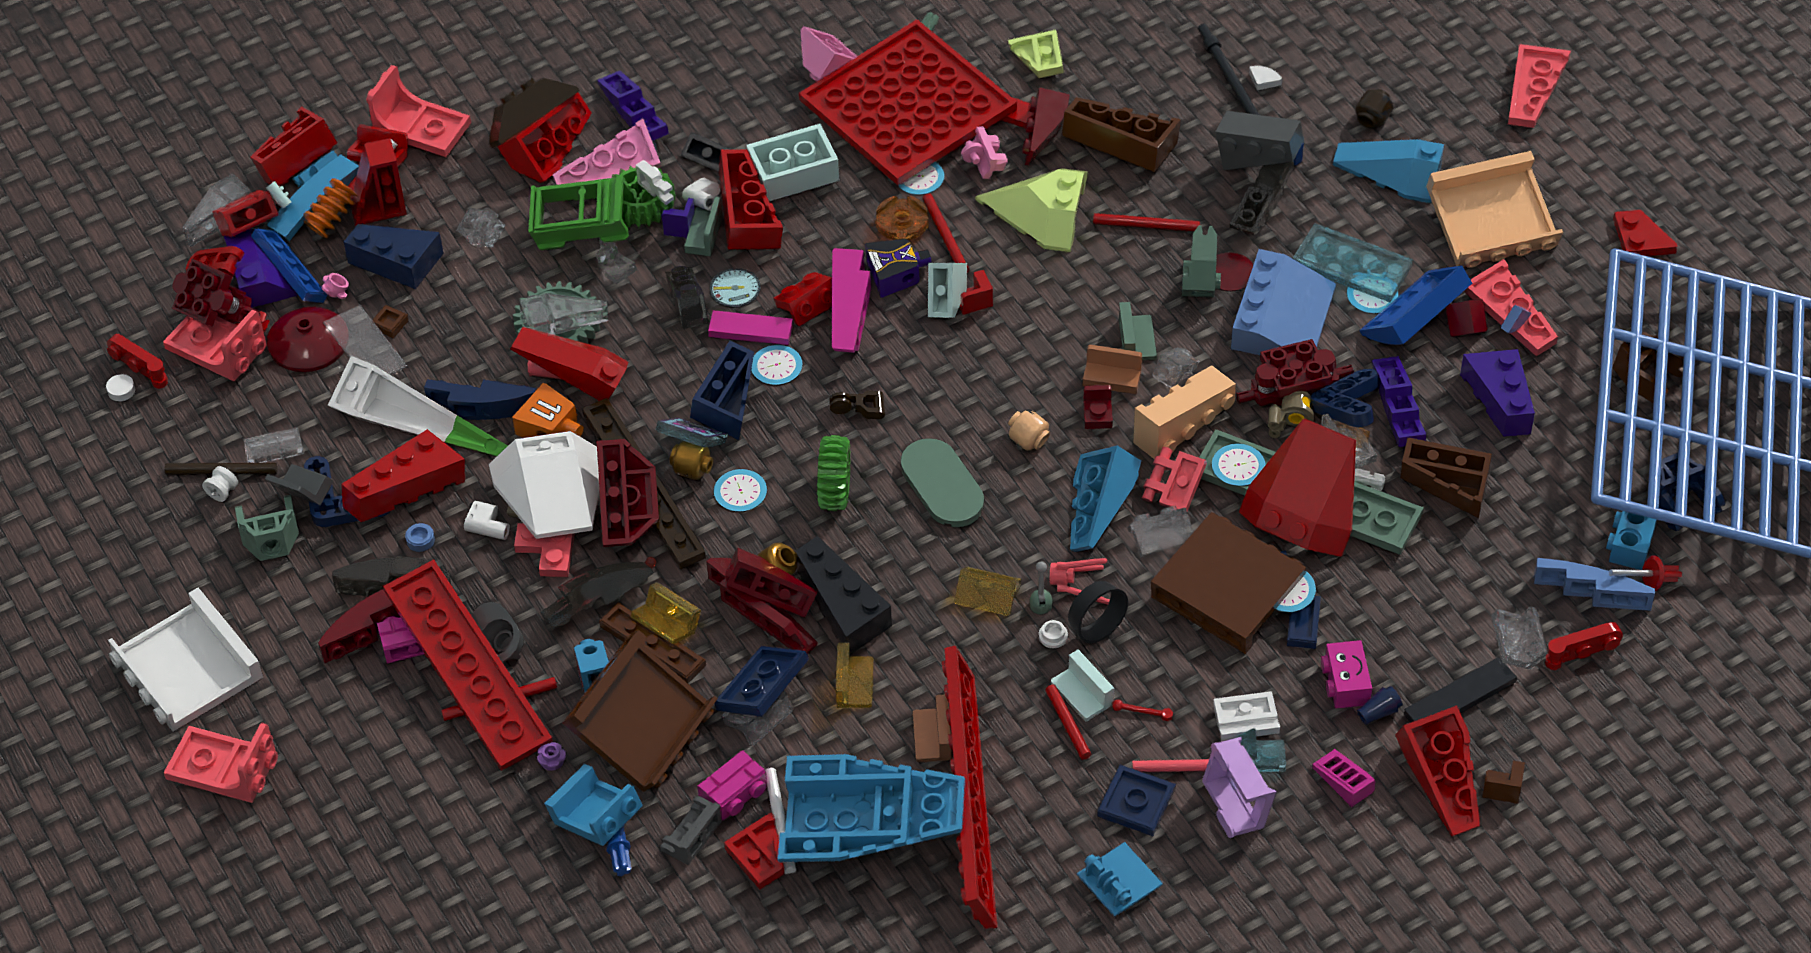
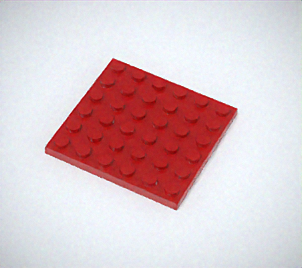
(907, 101)

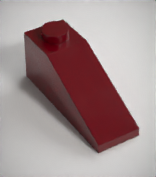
(769, 583)

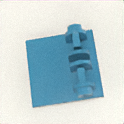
(1118, 878)

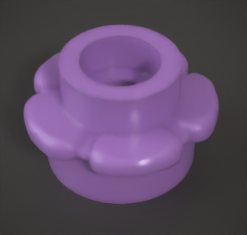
(554, 761)

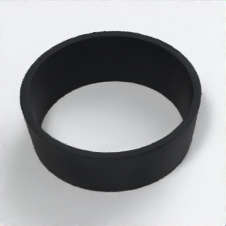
(1108, 621)

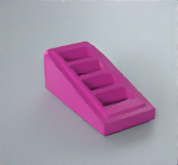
(1352, 795)

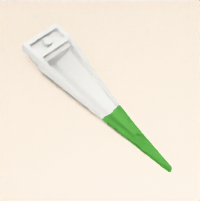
(386, 401)

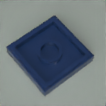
(1136, 800)

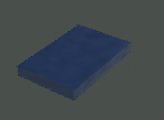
(761, 681)

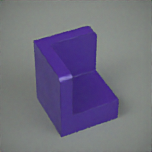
(677, 221)

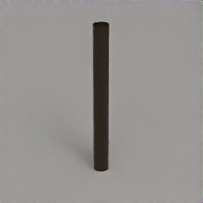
(207, 468)

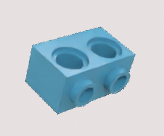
(1632, 539)

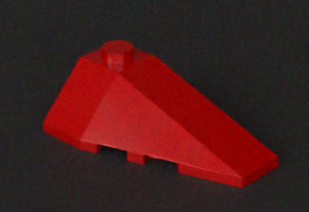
(578, 363)
(1442, 764)

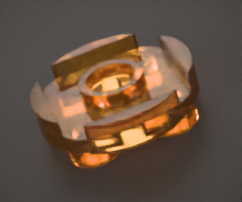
(909, 229)

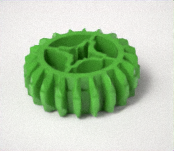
(639, 205)
(833, 473)

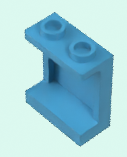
(592, 806)

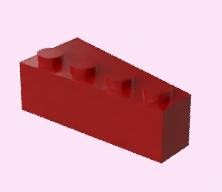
(746, 209)
(402, 476)

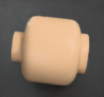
(1028, 430)

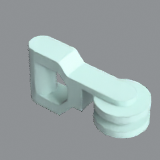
(278, 196)

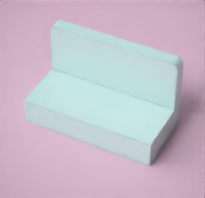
(1084, 687)

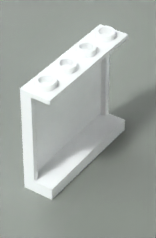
(187, 663)

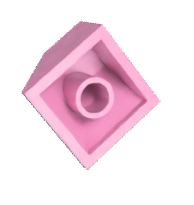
(823, 53)

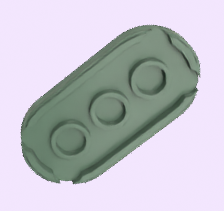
(942, 482)

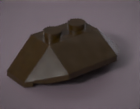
(526, 107)

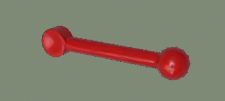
(1166, 714)

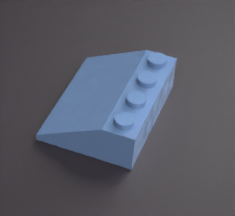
(1281, 304)

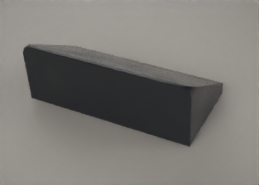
(703, 151)

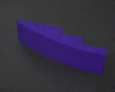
(630, 104)
(1398, 400)

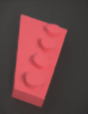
(1534, 82)
(1503, 291)

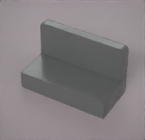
(303, 484)

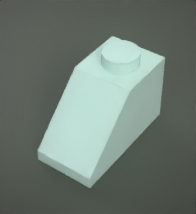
(945, 288)

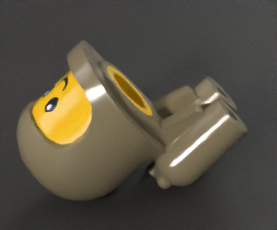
(1292, 411)

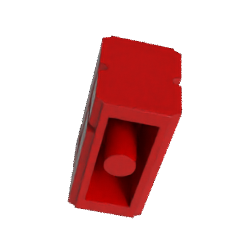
(245, 213)

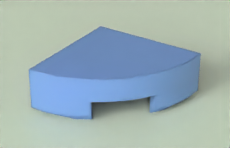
(1515, 319)

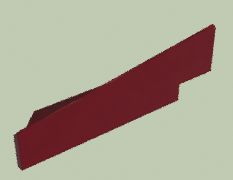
(763, 614)

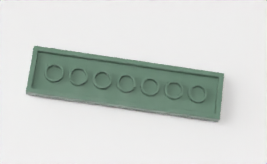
(1376, 515)

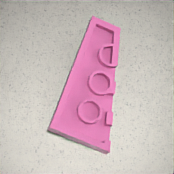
(624, 150)

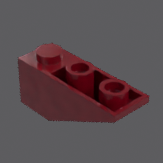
(1045, 121)

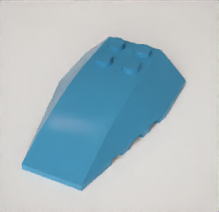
(864, 807)

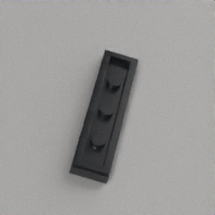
(1465, 691)

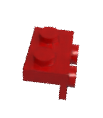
(370, 134)
(806, 298)

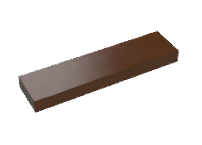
(675, 656)

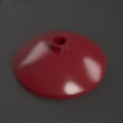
(302, 340)

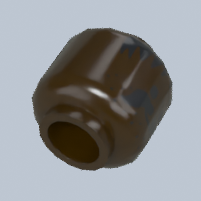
(1374, 108)

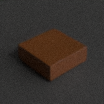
(390, 321)

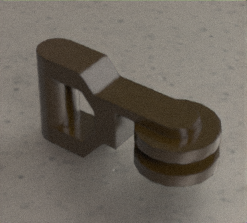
(841, 403)

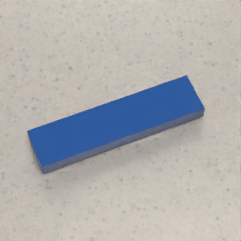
(289, 265)

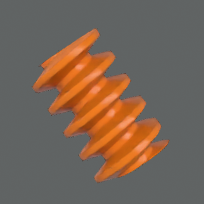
(329, 207)

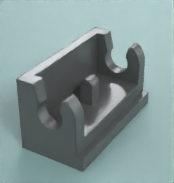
(693, 830)

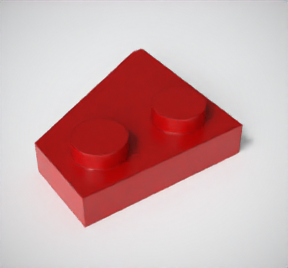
(1642, 235)
(757, 851)

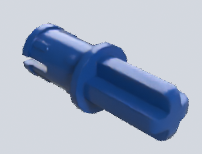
(619, 849)

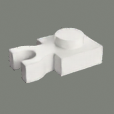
(651, 180)

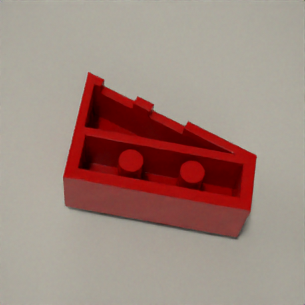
(377, 185)

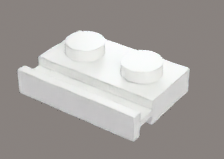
(1244, 712)

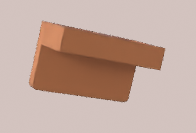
(1113, 367)
(932, 732)

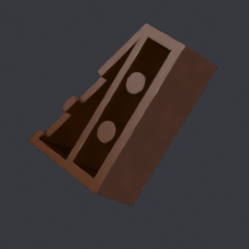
(1447, 472)

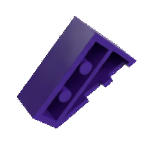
(1502, 388)

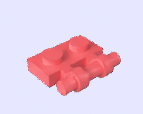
(1181, 482)

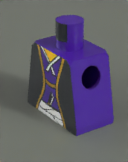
(894, 265)

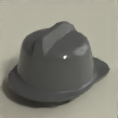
(499, 630)

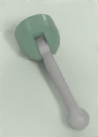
(1041, 594)

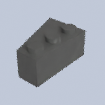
(1257, 140)

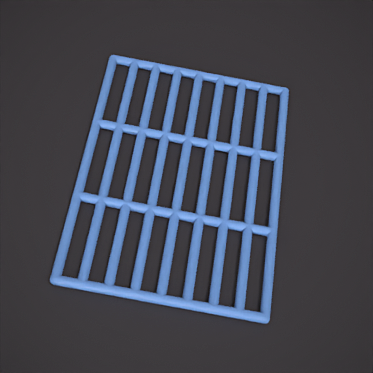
(1684, 432)

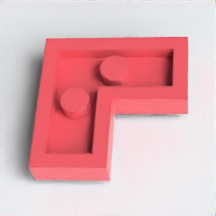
(554, 551)

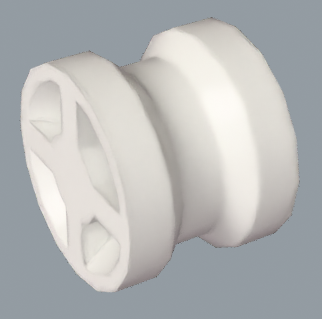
(220, 483)

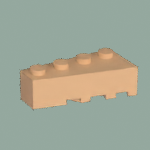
(1183, 411)

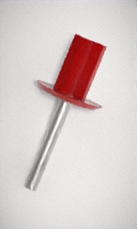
(1653, 572)

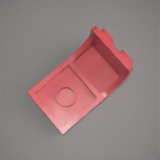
(427, 124)
(220, 348)
(223, 762)

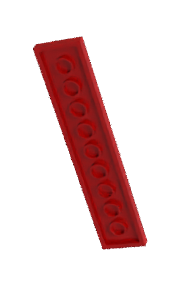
(967, 762)

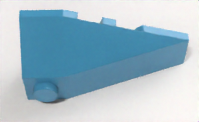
(1394, 164)
(1102, 485)

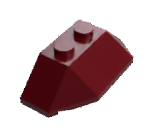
(626, 493)

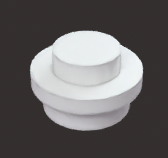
(1053, 634)

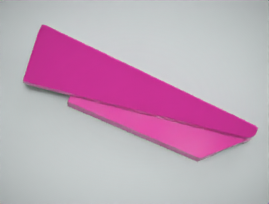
(849, 298)

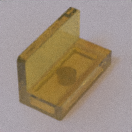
(986, 590)
(667, 614)
(853, 679)

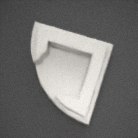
(1264, 77)

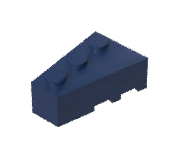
(724, 392)

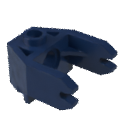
(1695, 482)

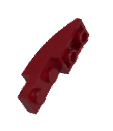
(356, 627)

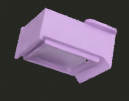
(1233, 784)

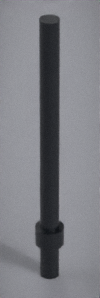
(1213, 47)

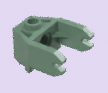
(1199, 273)
(276, 540)

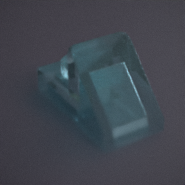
(1265, 754)

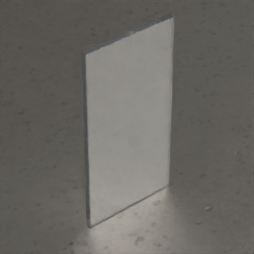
(364, 340)

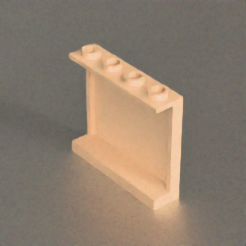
(1492, 210)

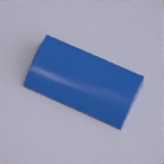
(1417, 305)

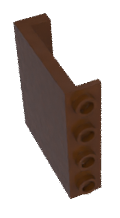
(1226, 581)
(639, 714)

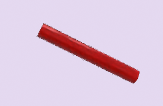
(1068, 722)

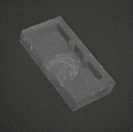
(273, 446)

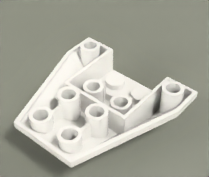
(549, 482)

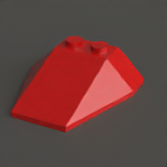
(1306, 490)

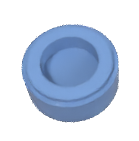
(420, 537)

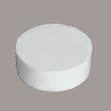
(120, 387)

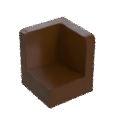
(1503, 785)

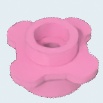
(335, 285)

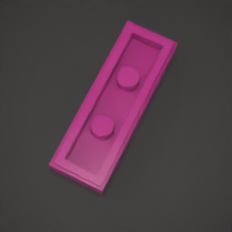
(750, 327)

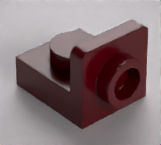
(1097, 407)

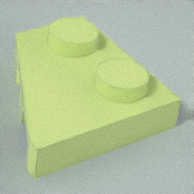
(1039, 53)

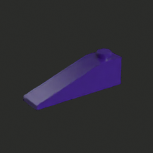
(257, 273)

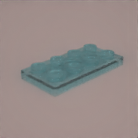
(1353, 262)

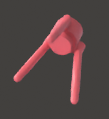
(1064, 573)

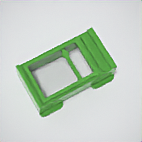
(606, 225)

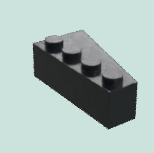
(842, 595)

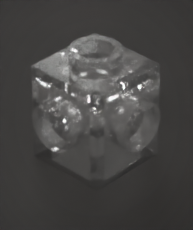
(481, 227)

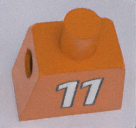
(546, 414)

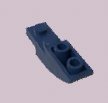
(488, 402)

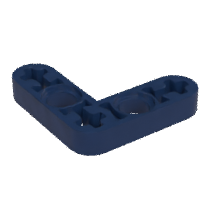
(1341, 396)
(329, 502)

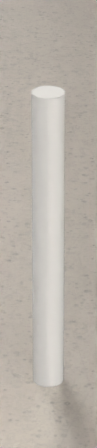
(778, 810)

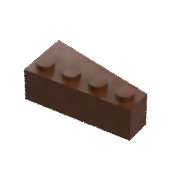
(1121, 132)

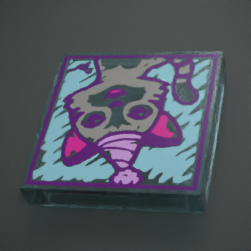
(691, 432)

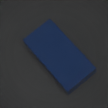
(1304, 625)

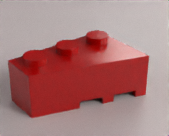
(294, 148)

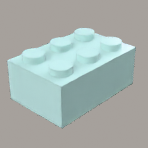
(794, 162)

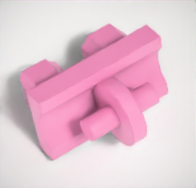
(984, 153)

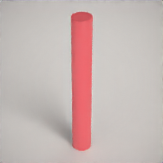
(1170, 765)

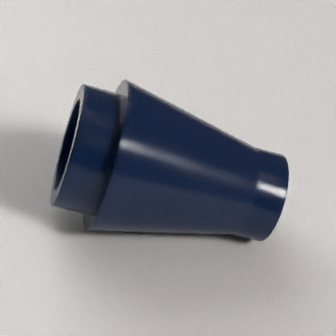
(1381, 704)

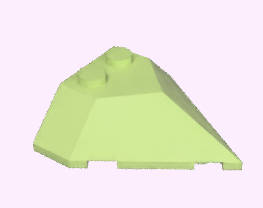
(1041, 206)

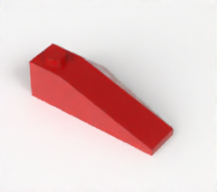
(543, 144)

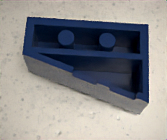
(394, 252)

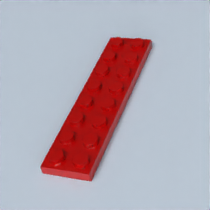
(467, 665)

